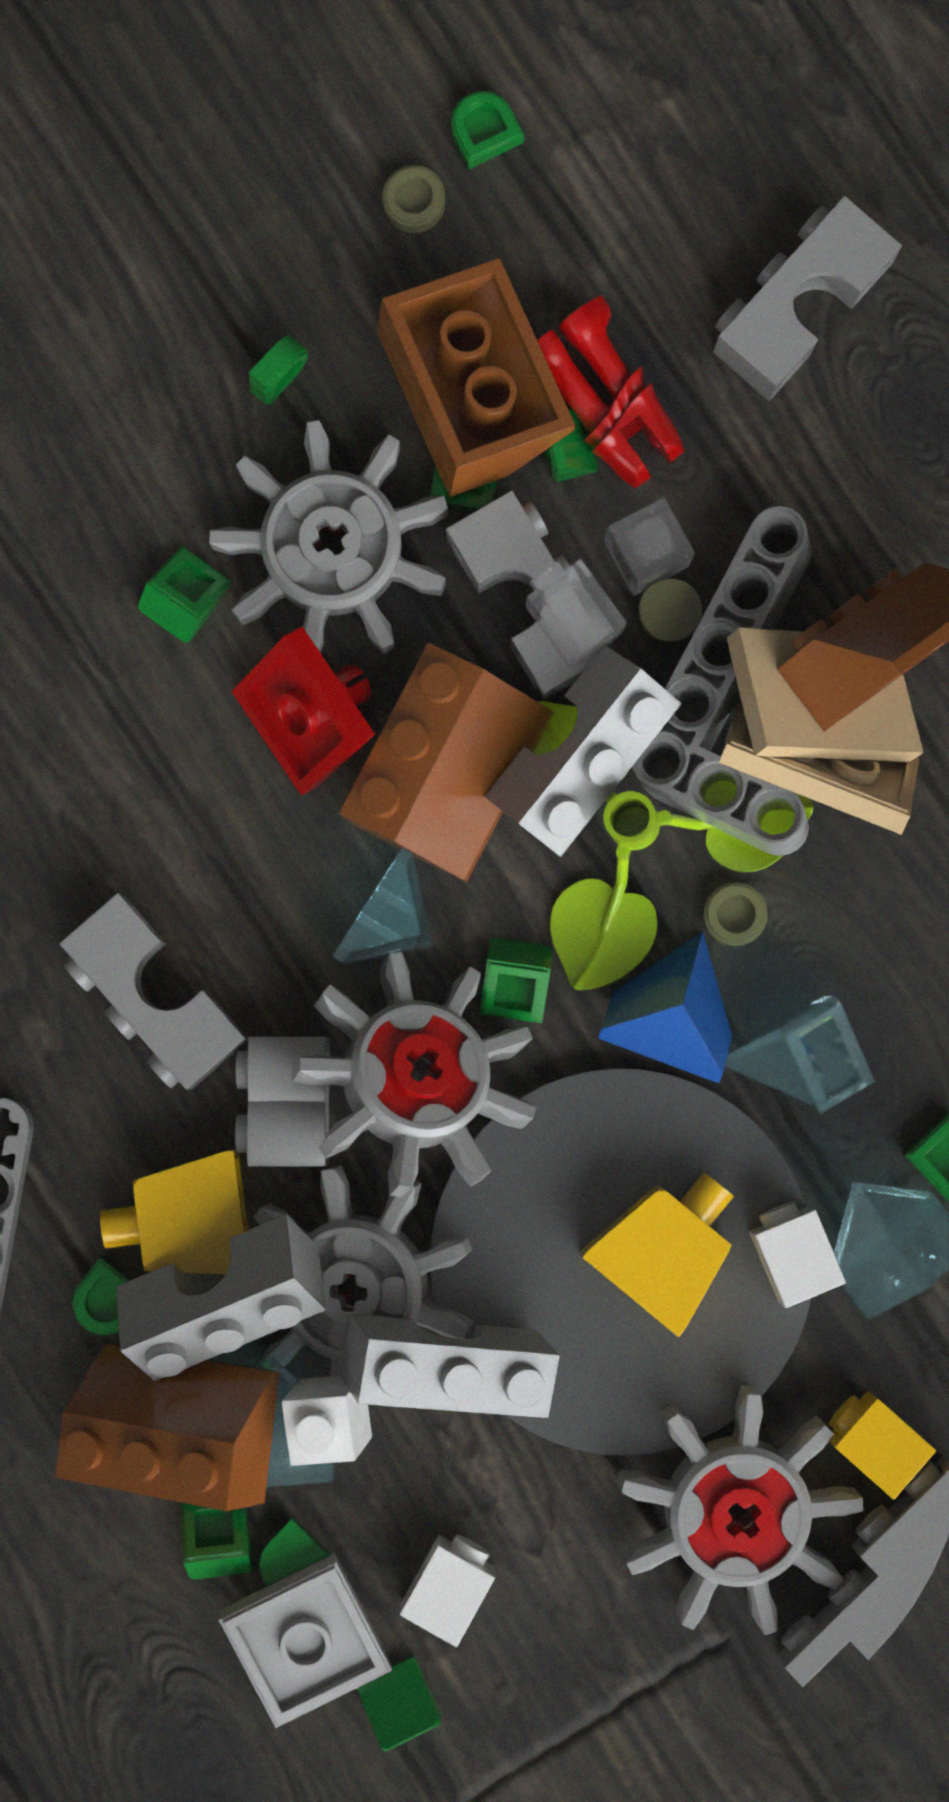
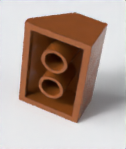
(473, 375)
(869, 643)
(440, 758)
(174, 1438)

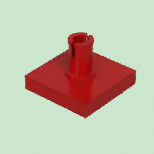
(305, 709)

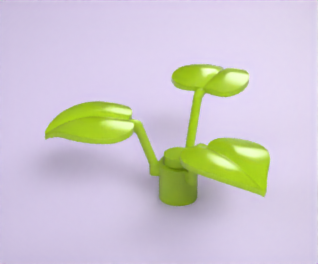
(610, 932)

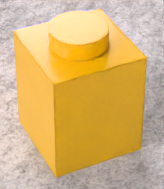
(879, 1443)

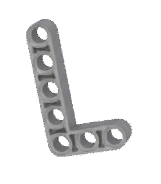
(718, 685)

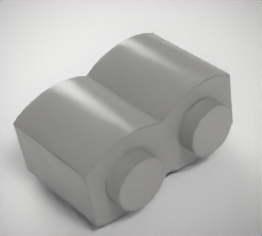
(283, 1117)

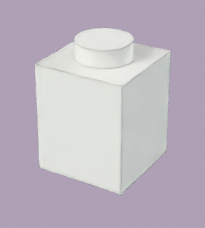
(796, 1254)
(324, 1422)
(449, 1588)

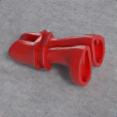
(632, 405)

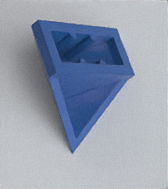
(673, 1013)

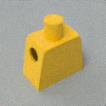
(183, 1215)
(665, 1250)

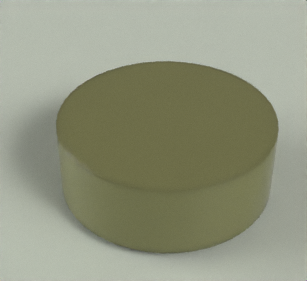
(414, 199)
(669, 611)
(735, 914)

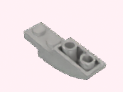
(869, 1605)

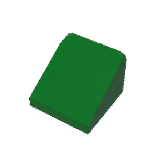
(571, 455)
(183, 594)
(516, 980)
(215, 1542)
(400, 1704)

